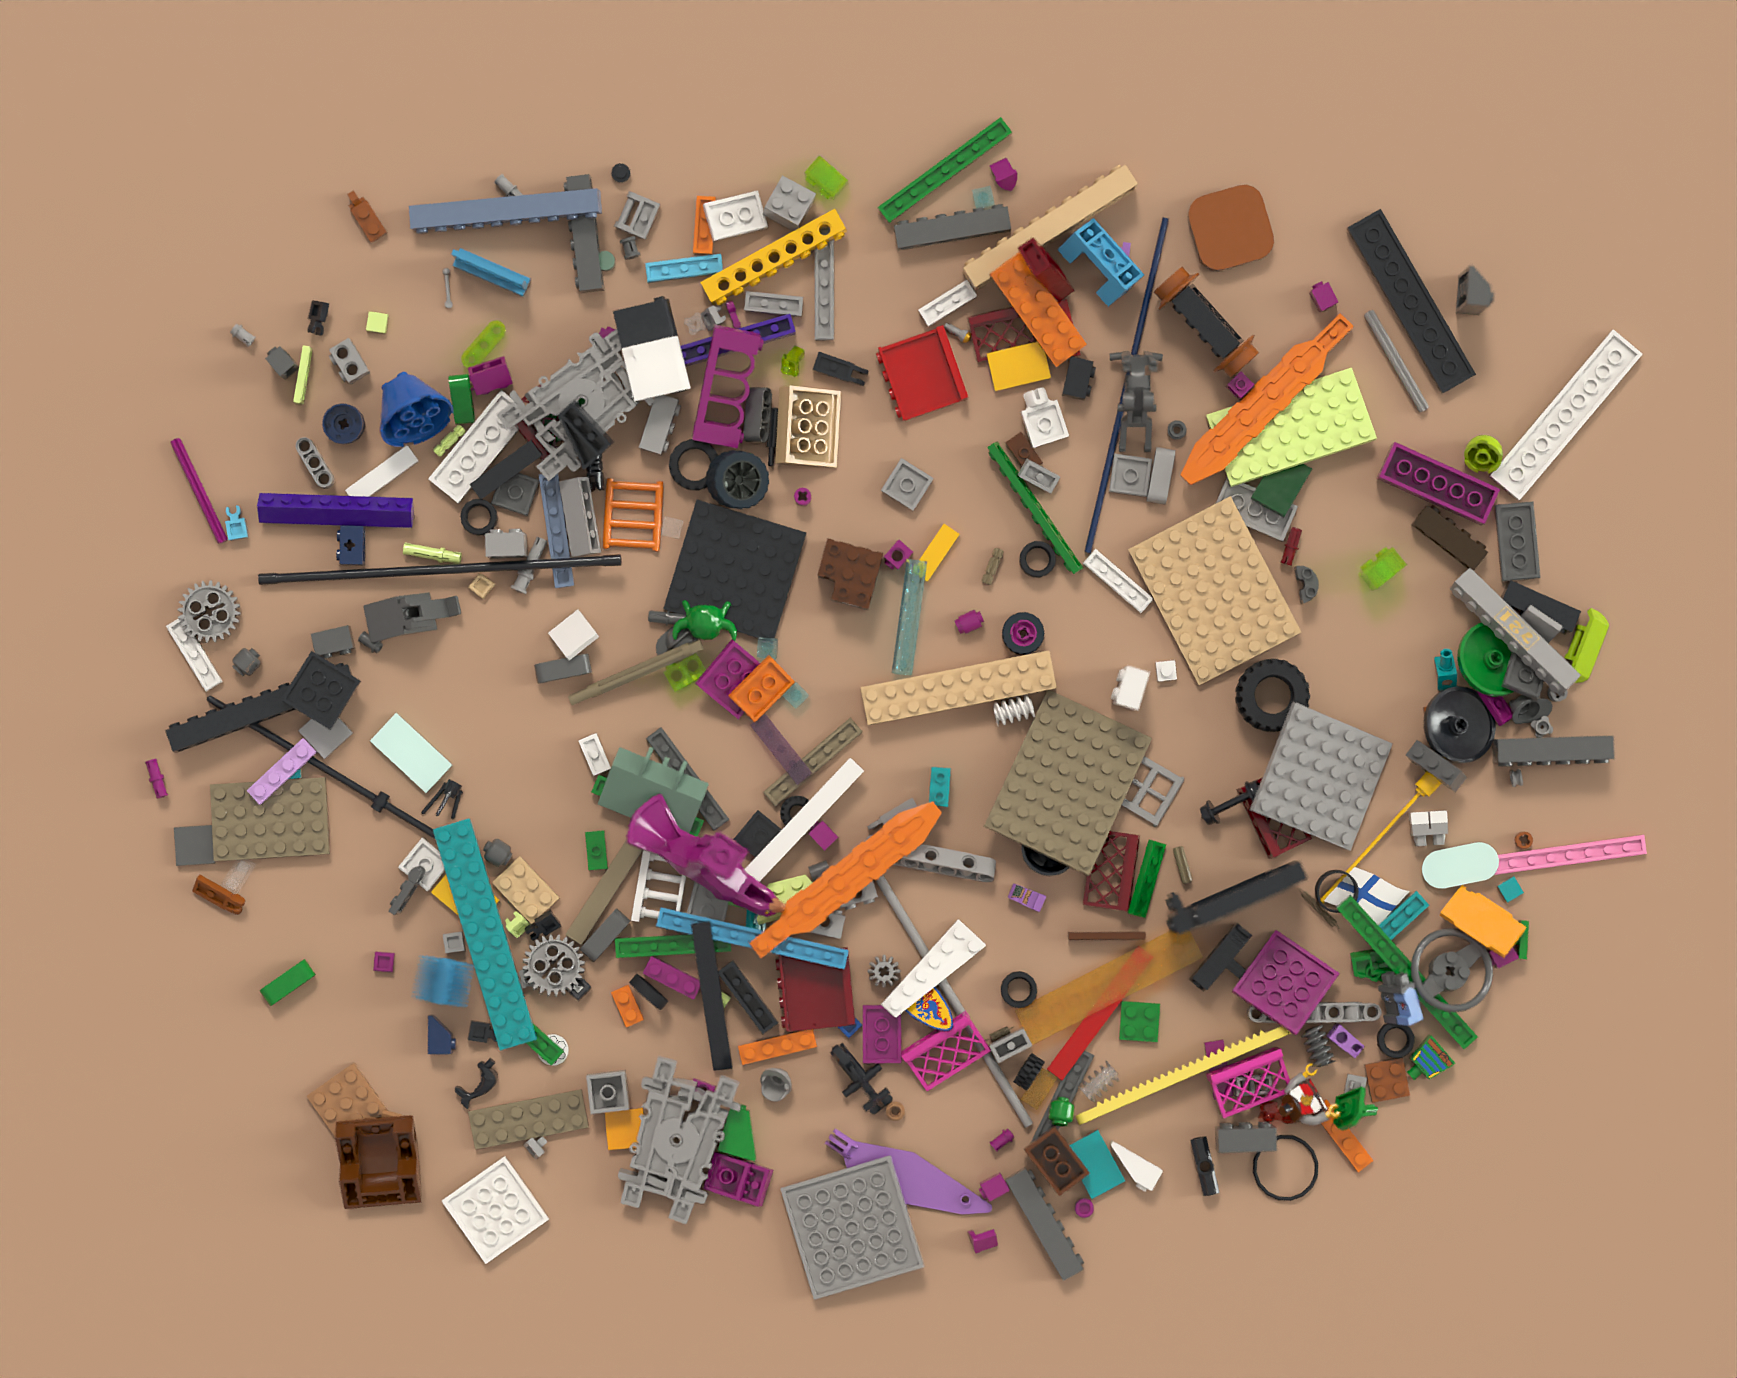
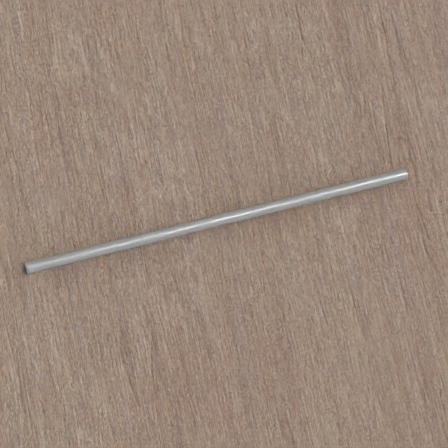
(954, 1001)

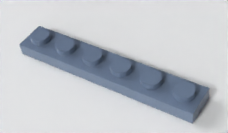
(556, 529)

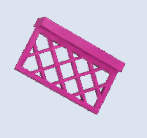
(933, 1039)
(1240, 1068)

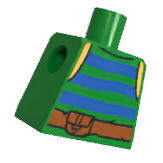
(1429, 1059)

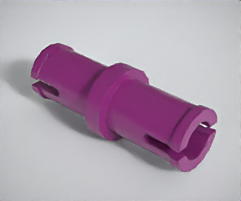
(156, 778)

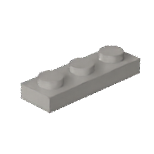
(773, 303)

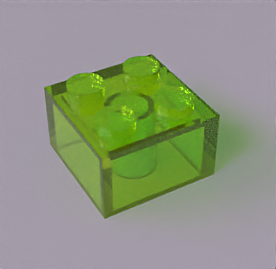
(1383, 568)

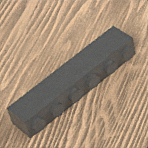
(952, 228)
(585, 242)
(1044, 1224)

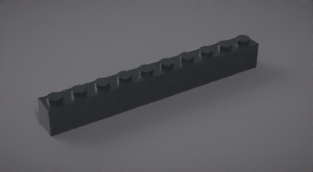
(231, 718)

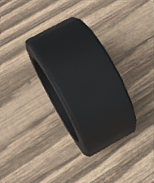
(464, 517)
(1034, 573)
(1004, 989)
(1395, 1054)

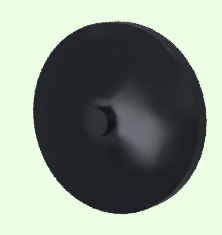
(1459, 725)

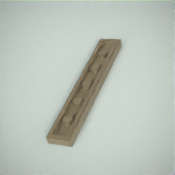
(815, 760)
(603, 893)

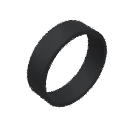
(1326, 874)
(648, 991)

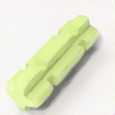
(449, 440)

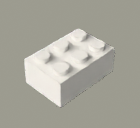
(1130, 688)

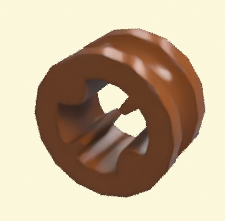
(1518, 843)

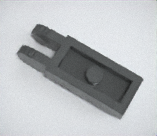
(407, 889)

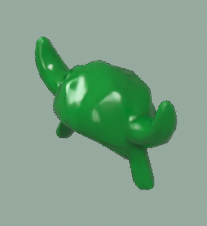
(705, 621)

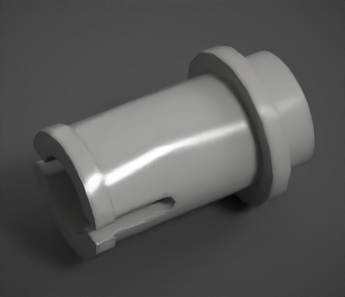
(242, 334)

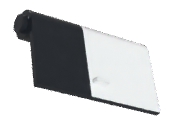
(651, 349)

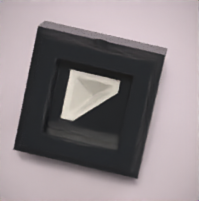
(579, 991)

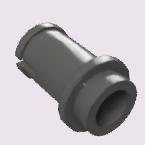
(375, 647)

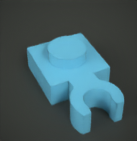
(236, 526)

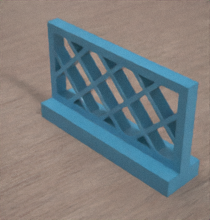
(490, 271)

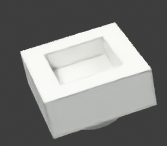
(1166, 670)

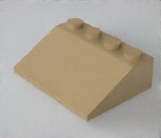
(808, 426)

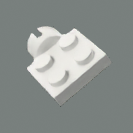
(1042, 418)

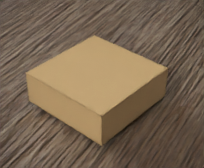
(481, 585)

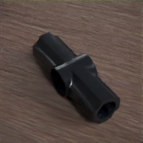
(1207, 1178)

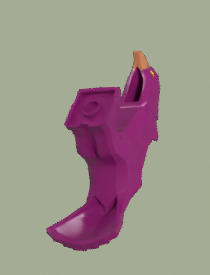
(706, 860)

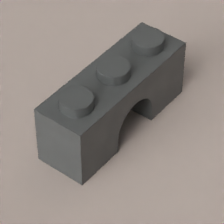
(1436, 765)

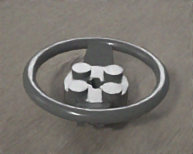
(1459, 966)

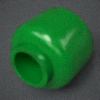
(1061, 1112)

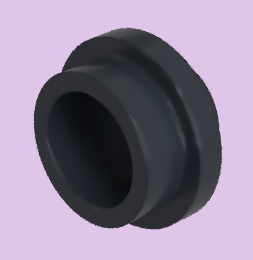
(620, 173)

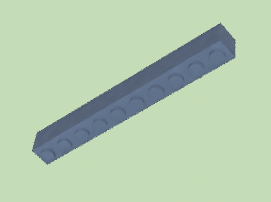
(505, 210)

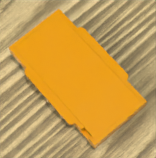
(1483, 921)

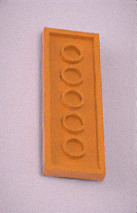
(1038, 310)

